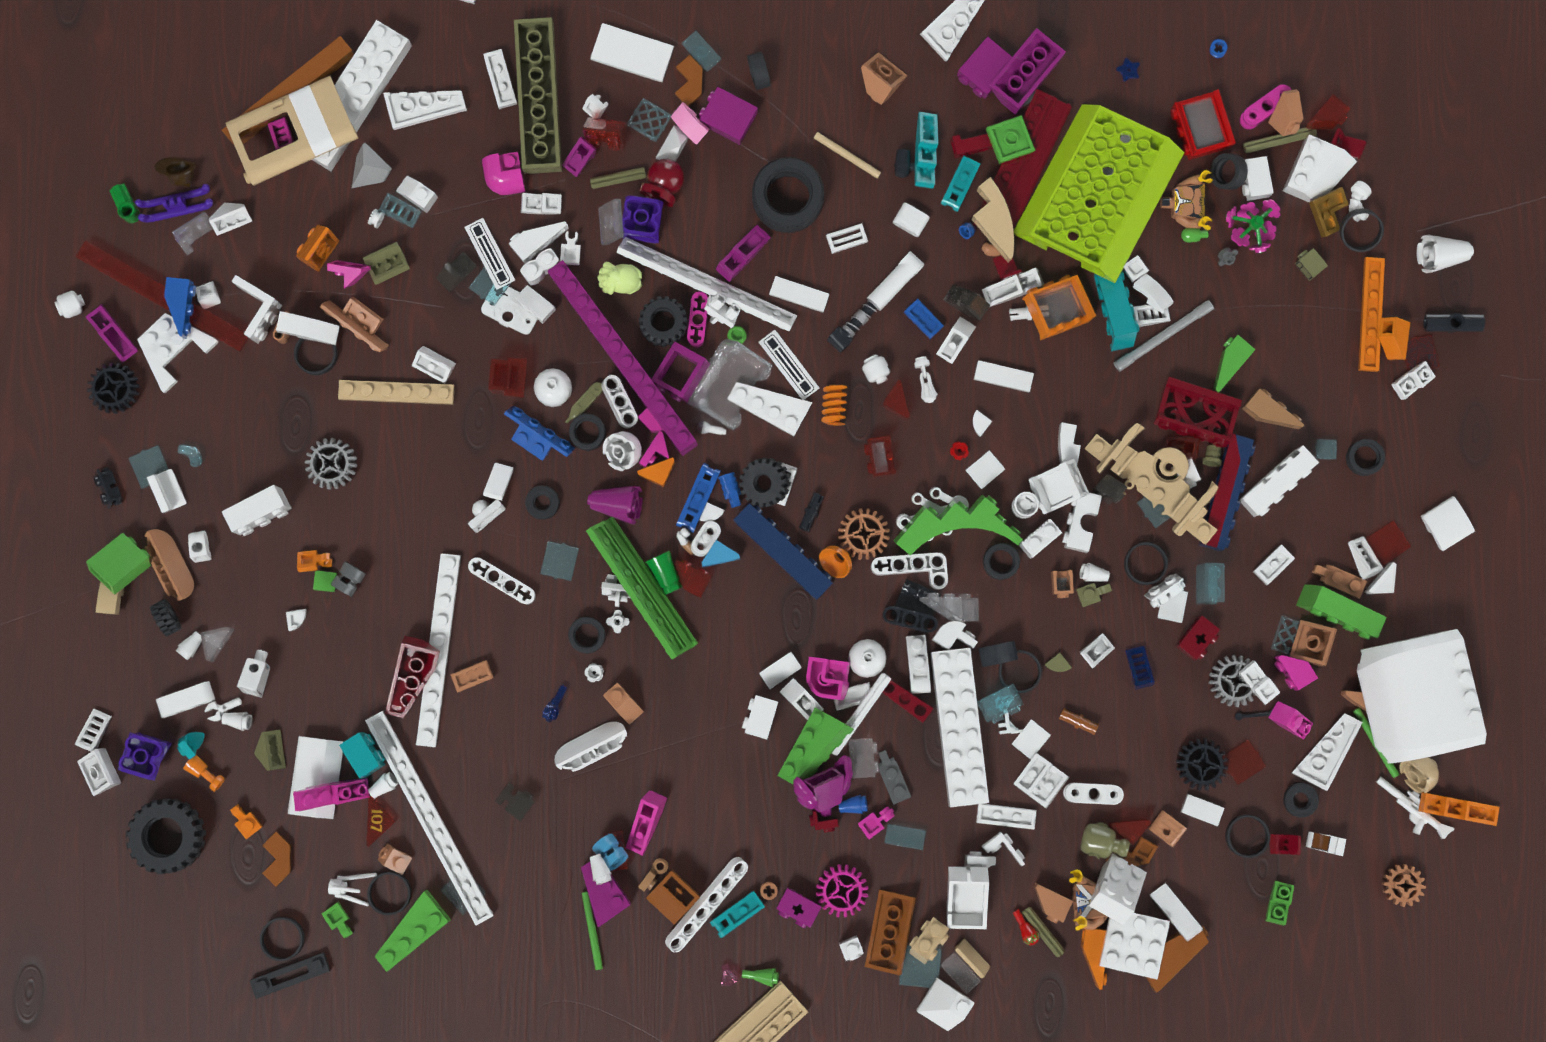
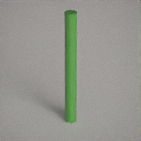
(1366, 726)
(592, 931)

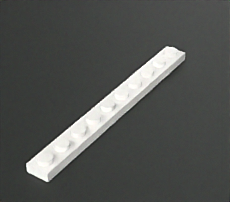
(706, 283)
(439, 639)

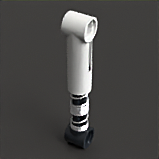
(877, 300)

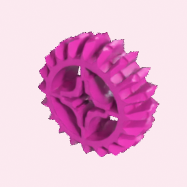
(858, 883)

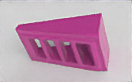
(277, 141)

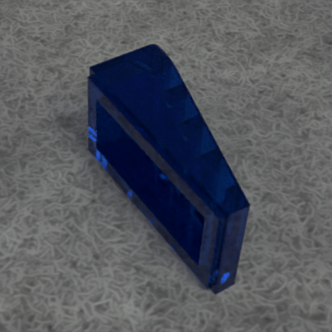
(1145, 683)

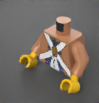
(1084, 915)

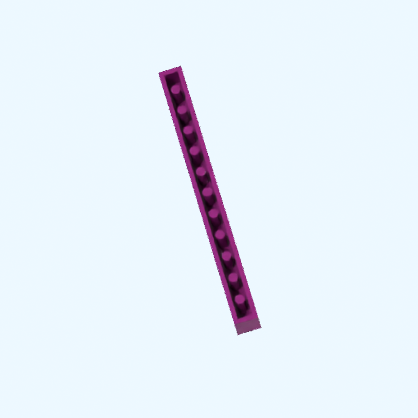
(622, 358)

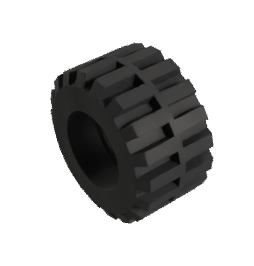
(663, 305)

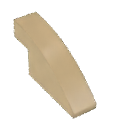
(995, 219)

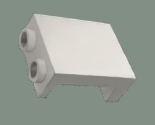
(1058, 486)

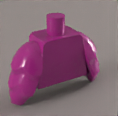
(825, 788)

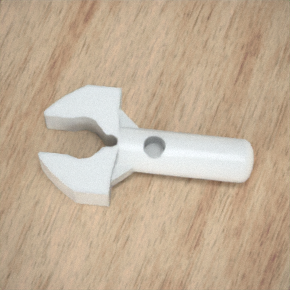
(222, 708)

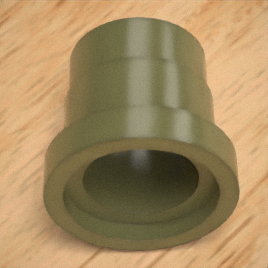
(1212, 456)

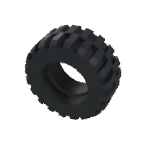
(140, 836)

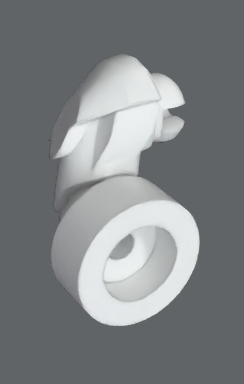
(1360, 191)

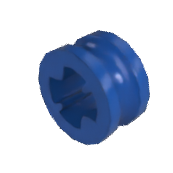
(1224, 48)

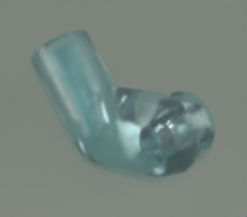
(193, 454)

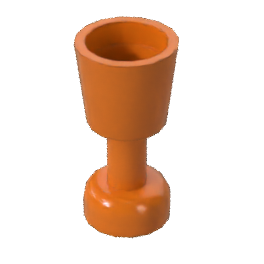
(198, 768)

